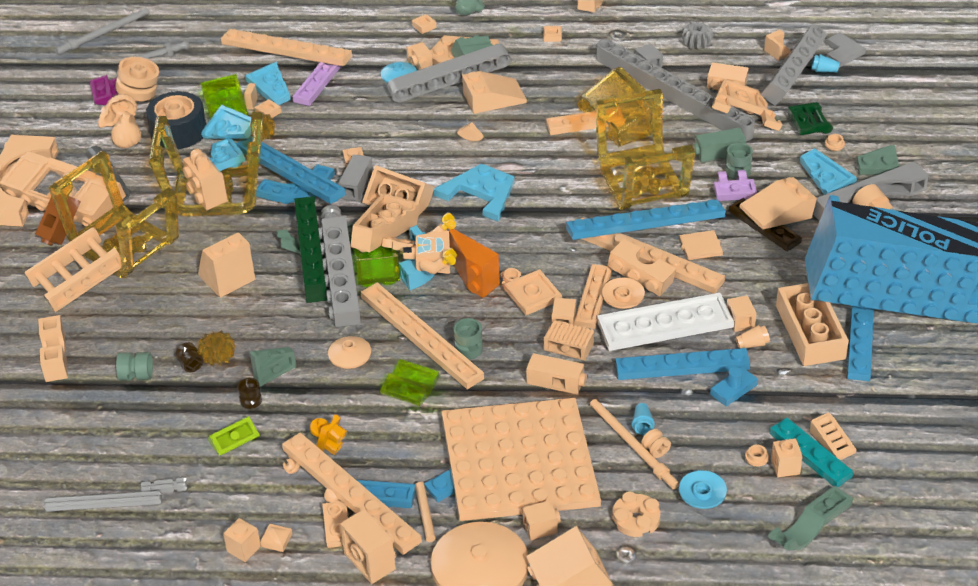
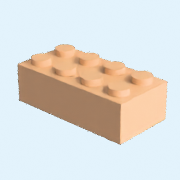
(811, 326)

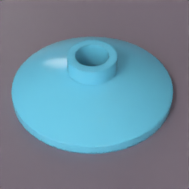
(396, 70)
(702, 489)

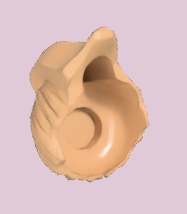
(114, 108)
(126, 131)

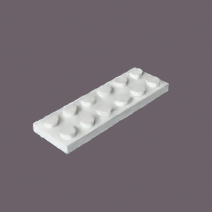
(665, 321)

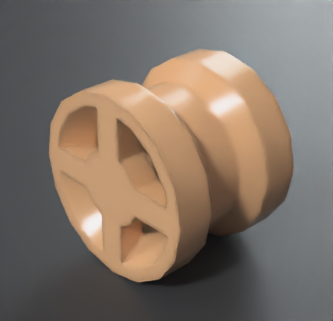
(656, 443)

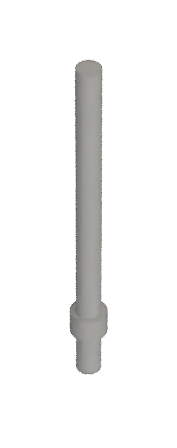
(74, 43)

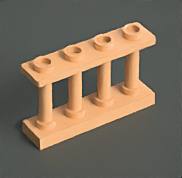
(83, 280)

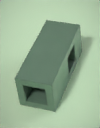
(715, 144)

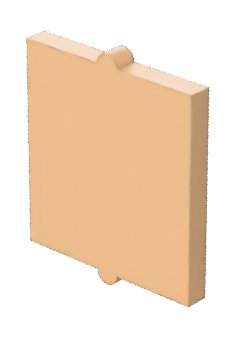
(701, 245)

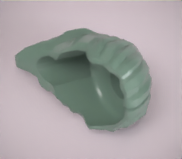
(467, 7)

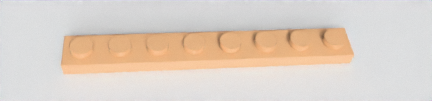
(287, 47)
(685, 270)
(422, 336)
(350, 490)

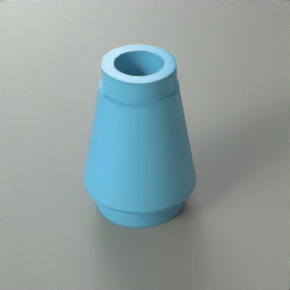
(824, 64)
(642, 419)

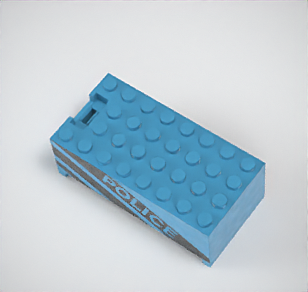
(894, 261)

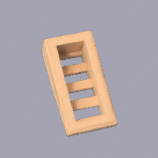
(826, 423)

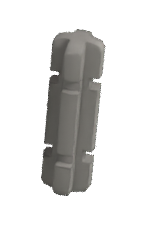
(165, 485)

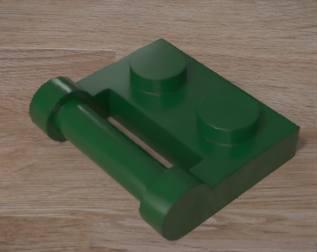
(805, 122)

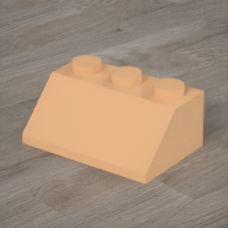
(397, 185)

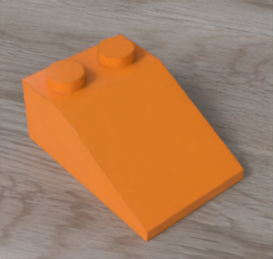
(475, 264)

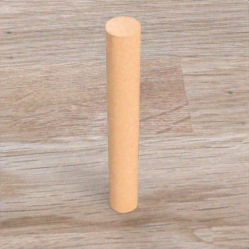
(425, 512)

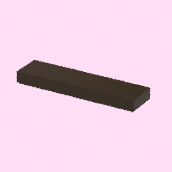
(779, 235)

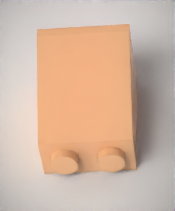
(227, 265)
(568, 562)

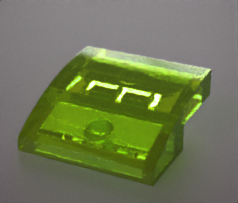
(410, 382)

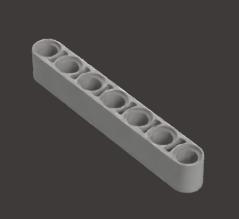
(448, 72)

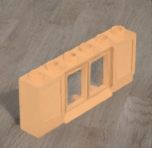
(34, 174)

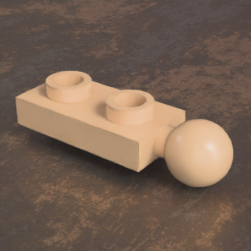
(334, 513)

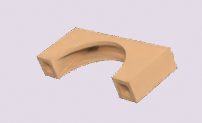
(13, 209)

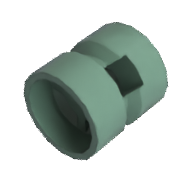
(738, 158)
(468, 337)
(133, 366)

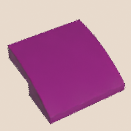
(103, 89)

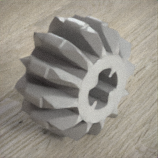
(697, 35)

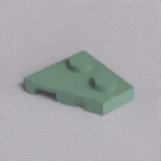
(878, 161)
(271, 363)

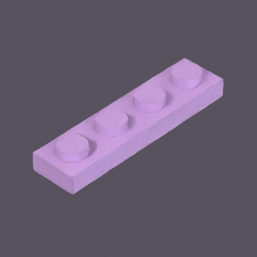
(315, 83)

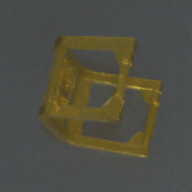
(641, 156)
(156, 162)
(125, 228)

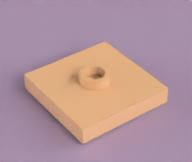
(532, 292)

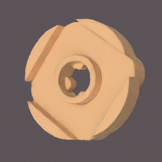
(636, 503)

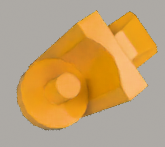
(329, 434)

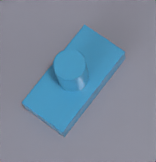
(734, 386)

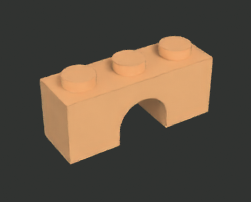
(653, 277)
(53, 350)

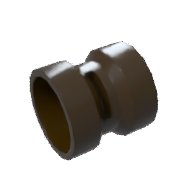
(189, 357)
(249, 393)

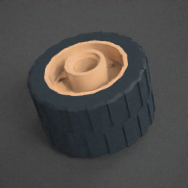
(184, 116)

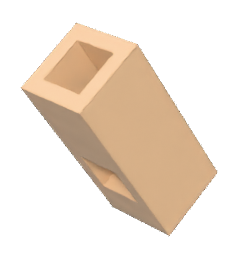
(556, 374)

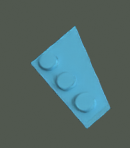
(227, 125)

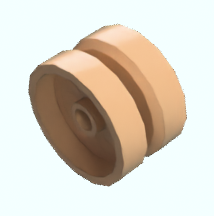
(137, 78)

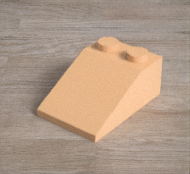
(491, 91)
(780, 204)

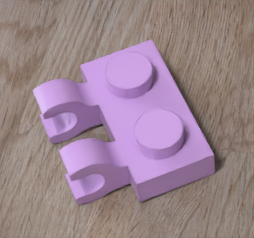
(734, 189)

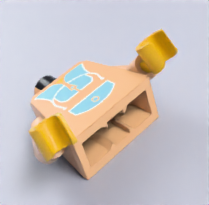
(433, 249)

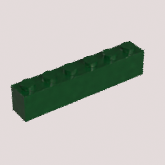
(310, 250)

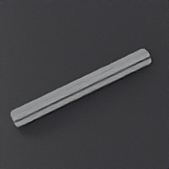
(103, 501)

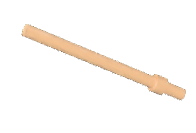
(659, 469)

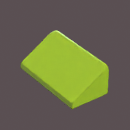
(233, 436)

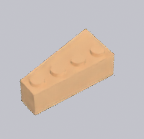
(383, 219)

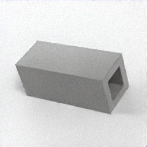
(356, 176)

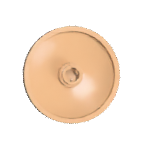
(480, 557)

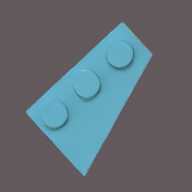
(270, 83)
(226, 154)
(826, 172)

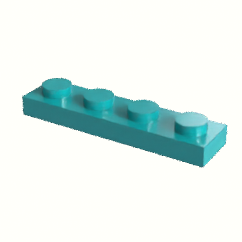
(813, 453)

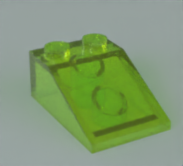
(224, 92)
(377, 266)

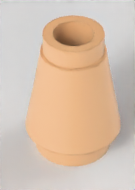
(753, 338)

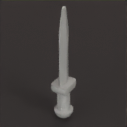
(170, 49)

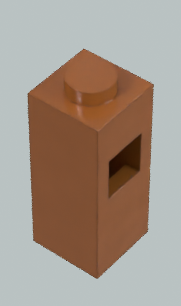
(50, 226)

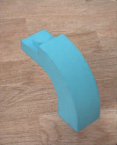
(408, 273)

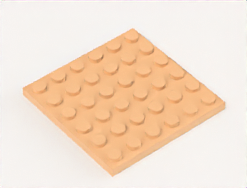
(519, 458)

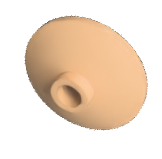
(623, 293)
(349, 352)

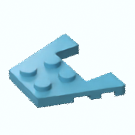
(483, 183)

